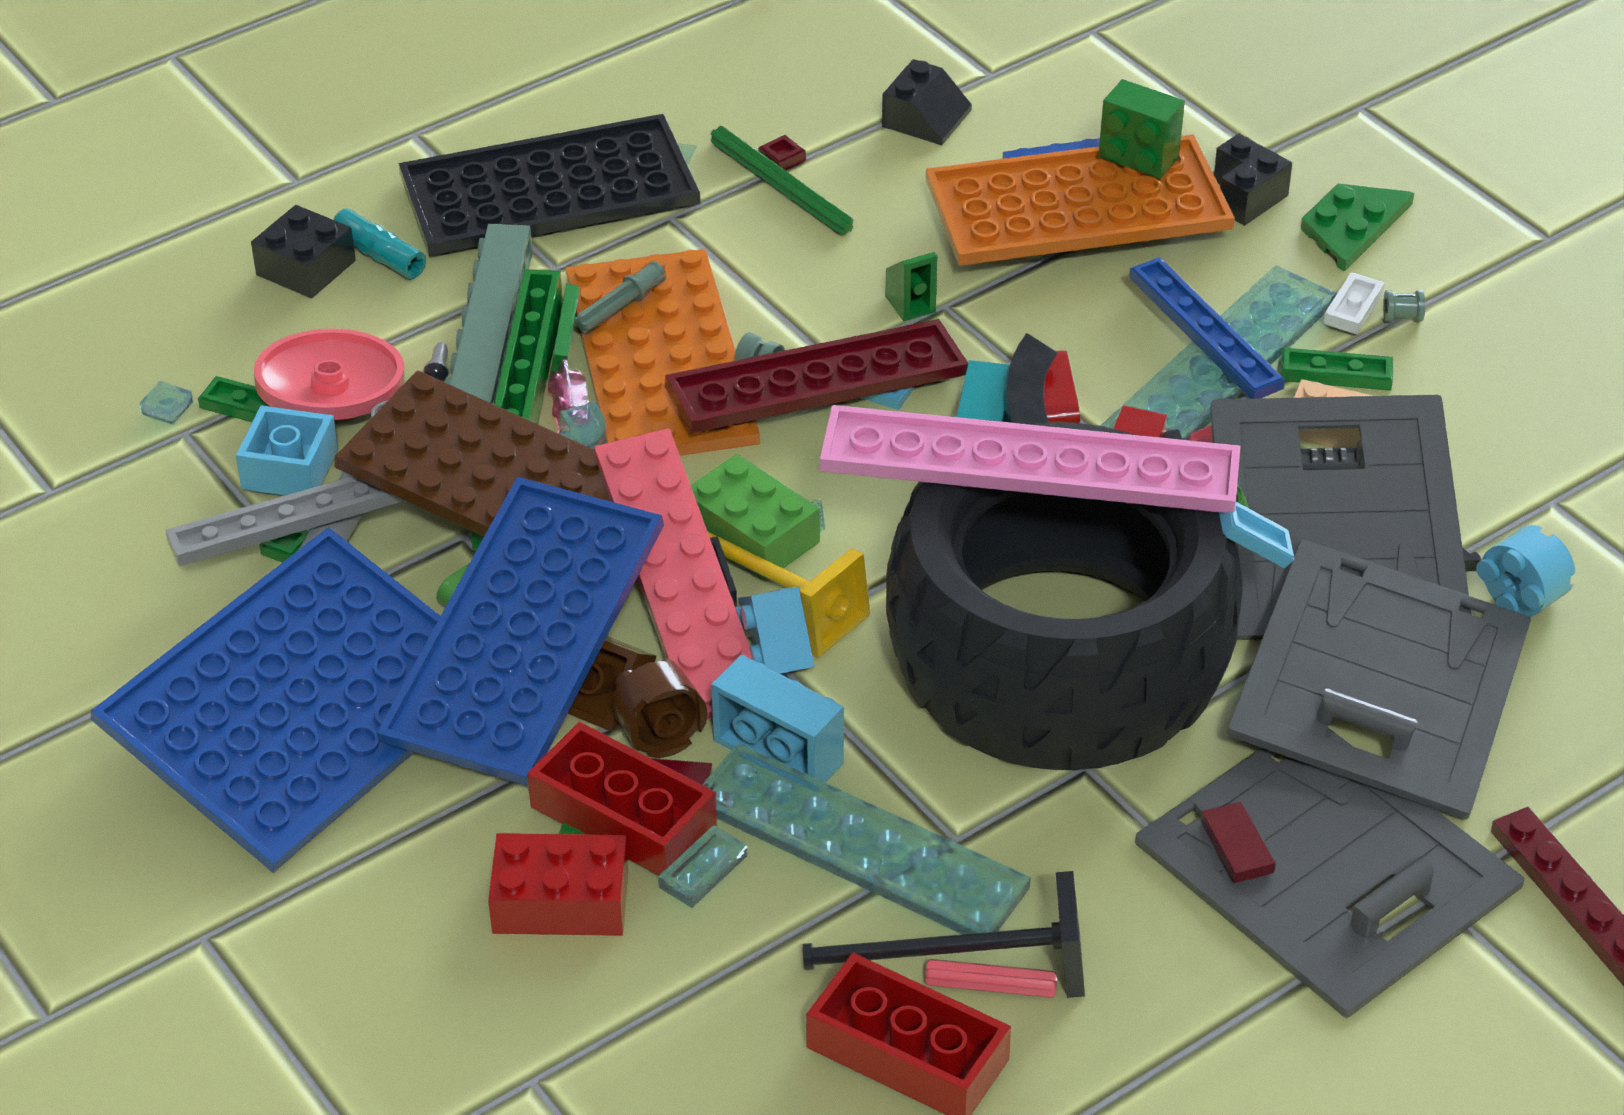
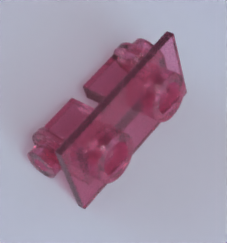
(567, 390)

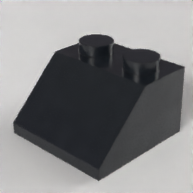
(924, 103)

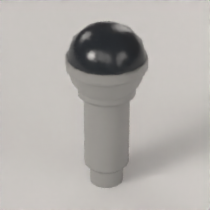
(437, 365)

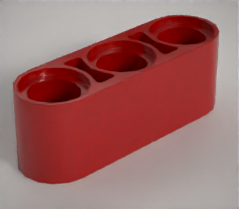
(1060, 392)

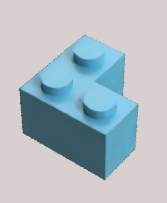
(777, 629)

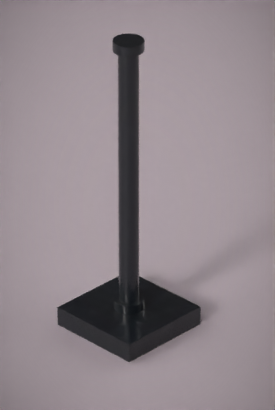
(1061, 935)

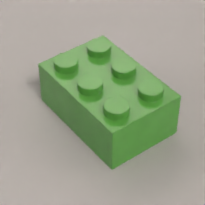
(757, 512)

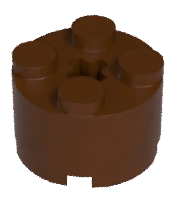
(658, 708)

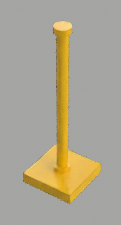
(831, 601)

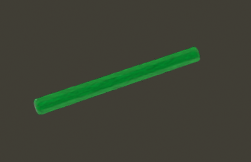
(782, 180)

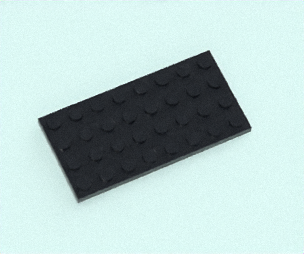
(549, 182)

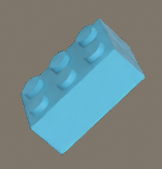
(778, 718)

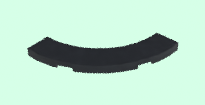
(1026, 382)

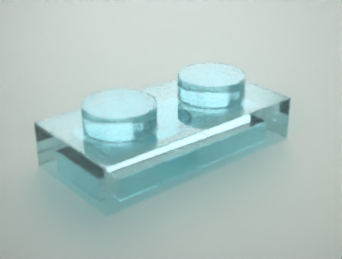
(702, 866)

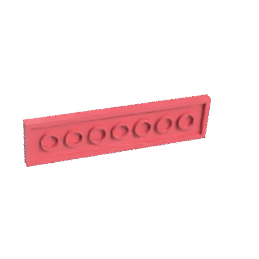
(682, 572)

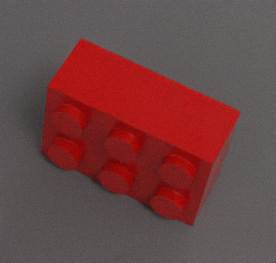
(558, 884)

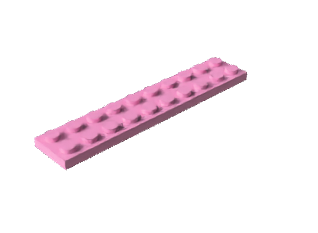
(1031, 458)

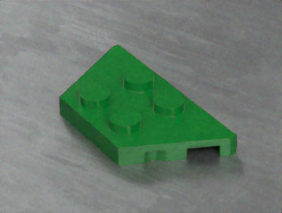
(1353, 219)

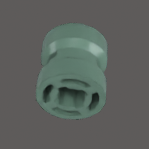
(753, 345)

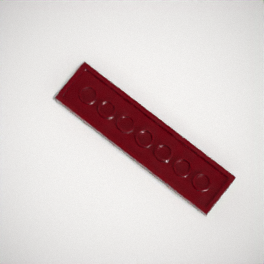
(815, 375)

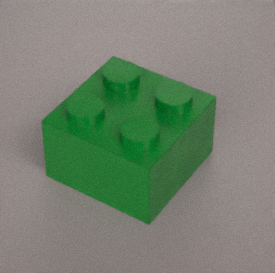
(1141, 128)

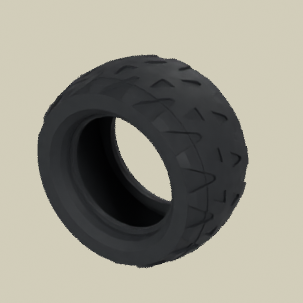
(1057, 686)

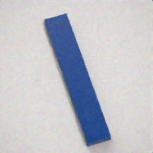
(1207, 329)

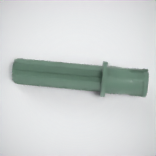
(633, 288)

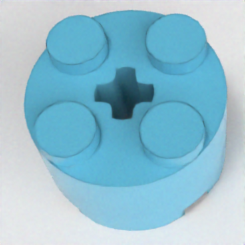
(1527, 571)

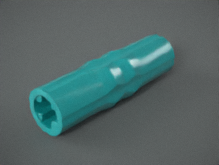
(383, 245)

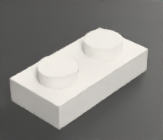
(1354, 303)

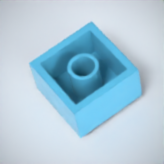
(286, 451)

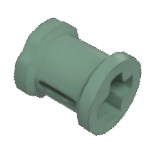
(1404, 305)

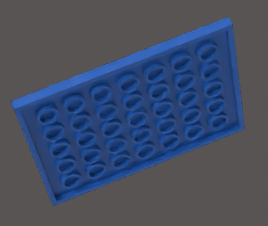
(279, 699)

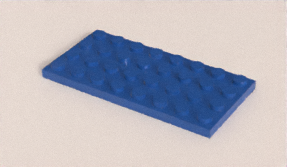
(521, 630)

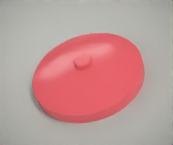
(329, 372)

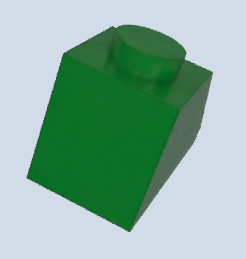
(913, 286)

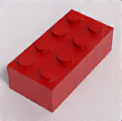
(618, 791)
(908, 1036)

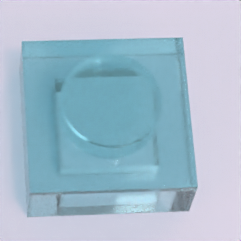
(166, 402)

